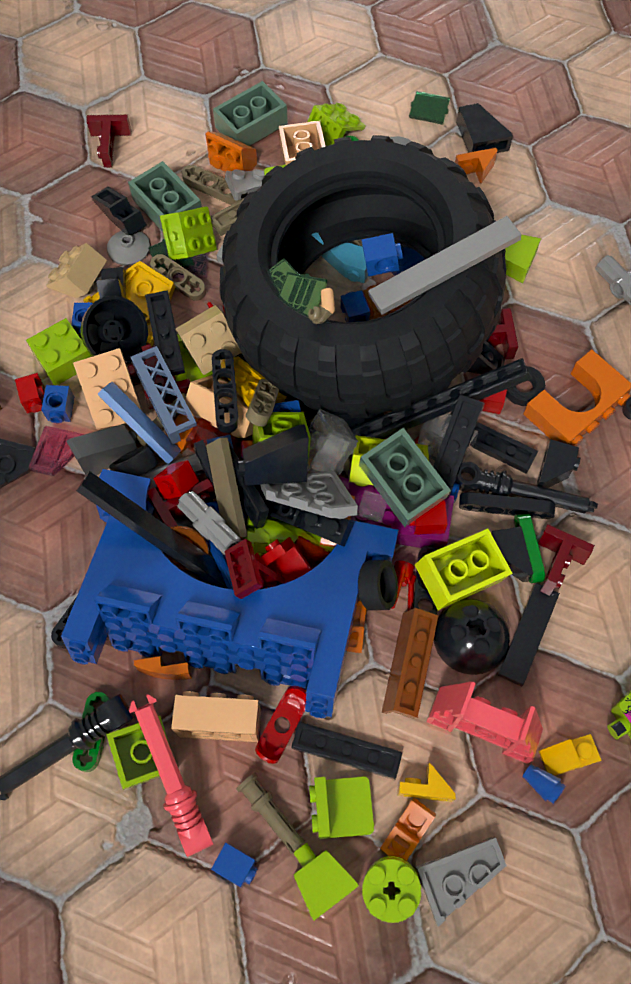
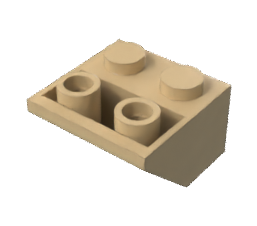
(76, 271)

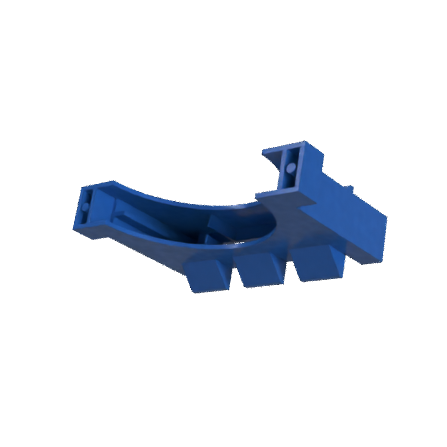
(287, 631)

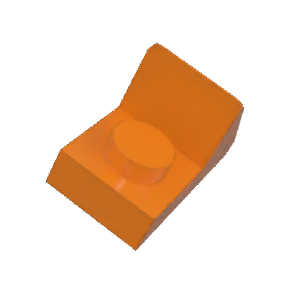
(478, 162)

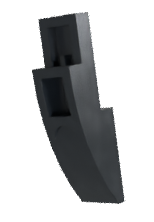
(328, 528)

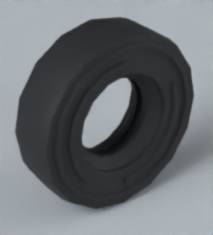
(522, 398)

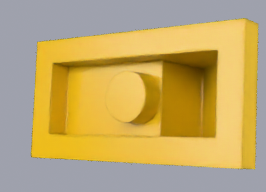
(570, 755)
(433, 789)

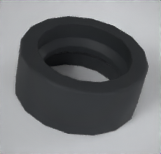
(135, 462)
(377, 585)

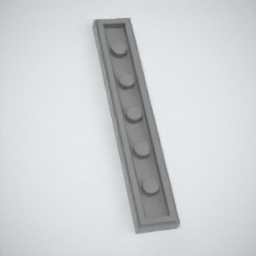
(444, 265)

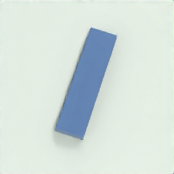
(139, 422)

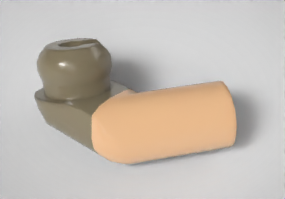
(325, 310)

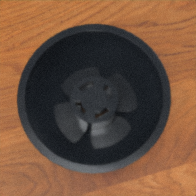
(123, 323)
(463, 645)

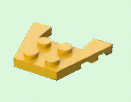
(139, 282)

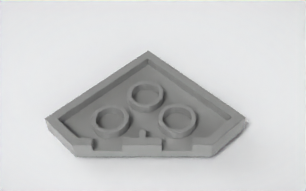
(321, 495)

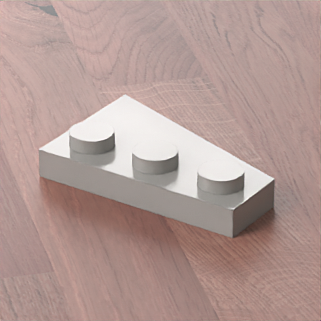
(458, 875)

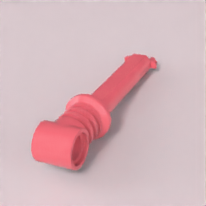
(180, 798)

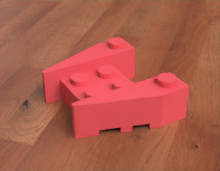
(475, 716)

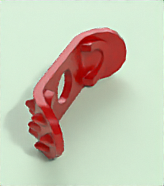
(292, 707)

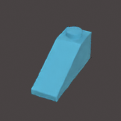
(347, 260)

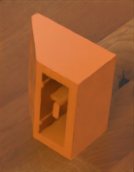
(229, 153)

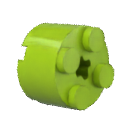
(391, 907)

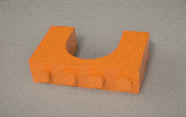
(568, 426)

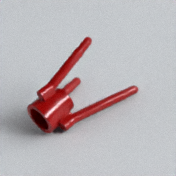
(405, 576)

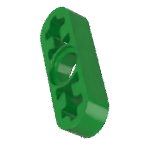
(525, 522)
(95, 753)

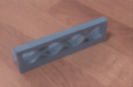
(158, 400)

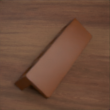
(410, 663)

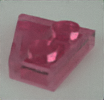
(52, 451)

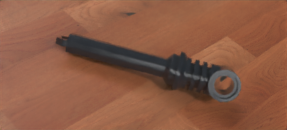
(504, 485)
(81, 735)

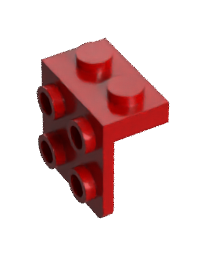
(284, 559)

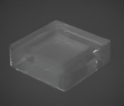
(372, 506)

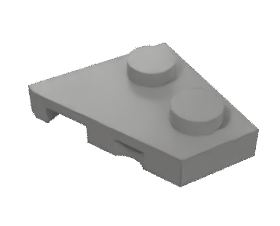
(243, 181)

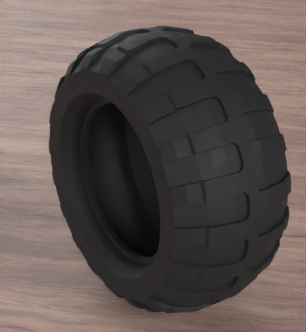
(349, 196)

